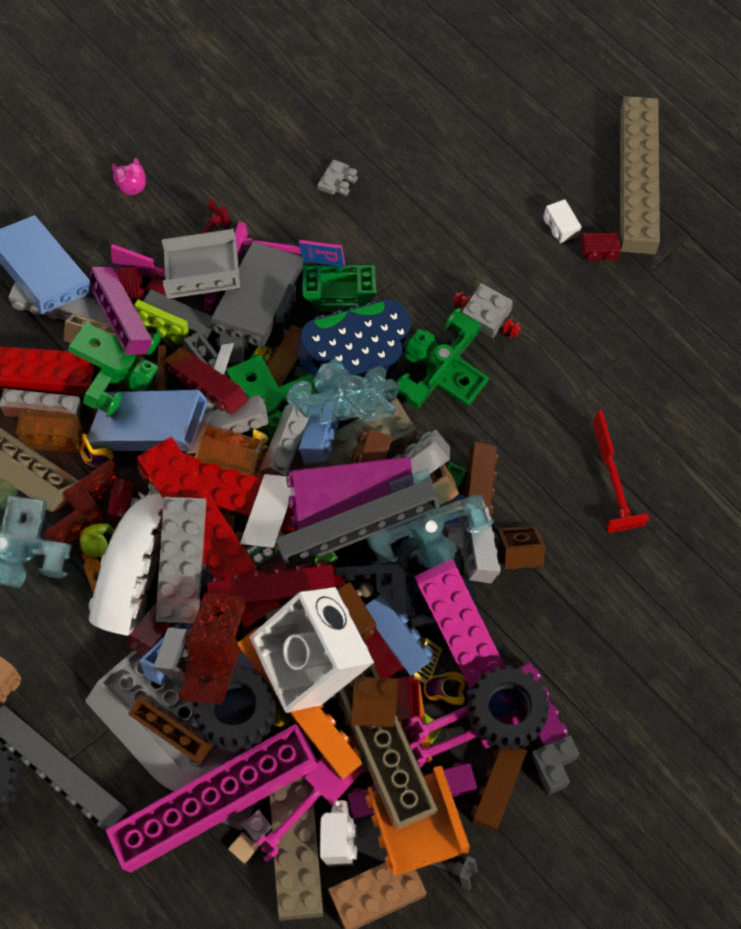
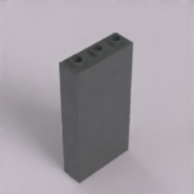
(251, 310)

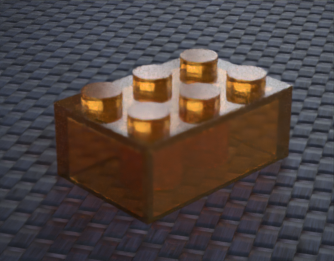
(50, 431)
(228, 449)

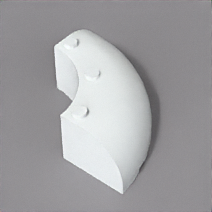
(128, 568)

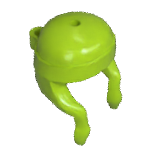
(93, 541)

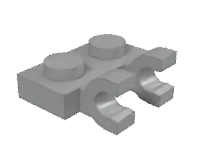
(332, 179)

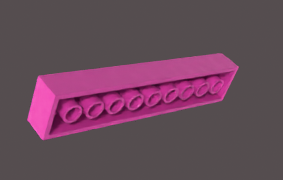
(212, 798)

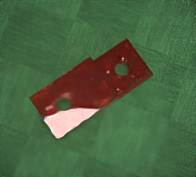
(82, 505)
(213, 648)

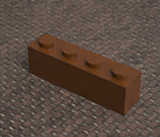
(285, 357)
(481, 472)
(170, 728)
(498, 788)

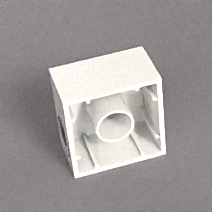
(310, 649)

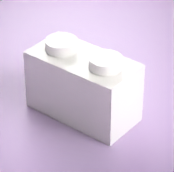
(562, 221)

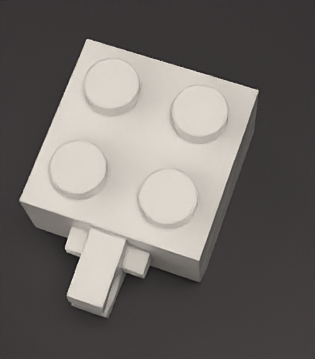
(338, 836)

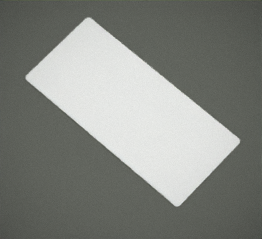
(267, 512)

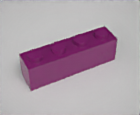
(553, 729)

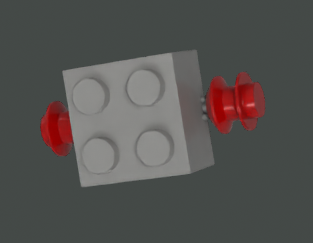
(488, 309)

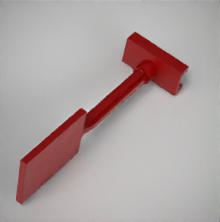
(626, 520)

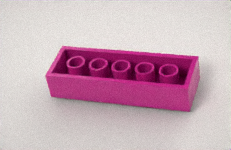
(459, 621)

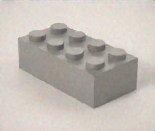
(428, 453)

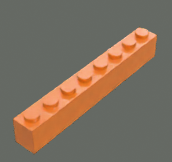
(314, 723)

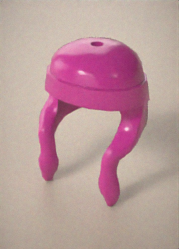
(129, 178)

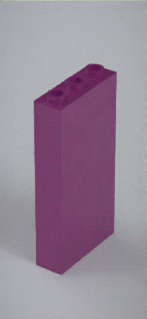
(339, 488)

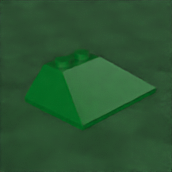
(339, 287)

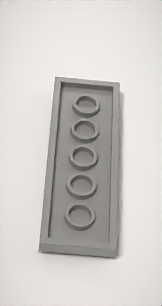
(181, 559)

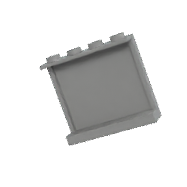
(201, 263)

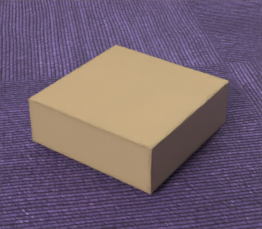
(242, 848)

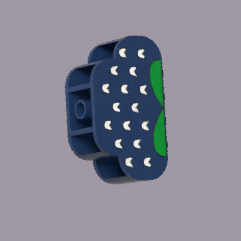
(356, 337)

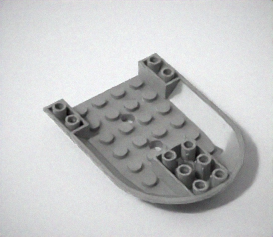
(112, 702)

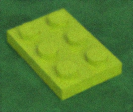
(168, 324)

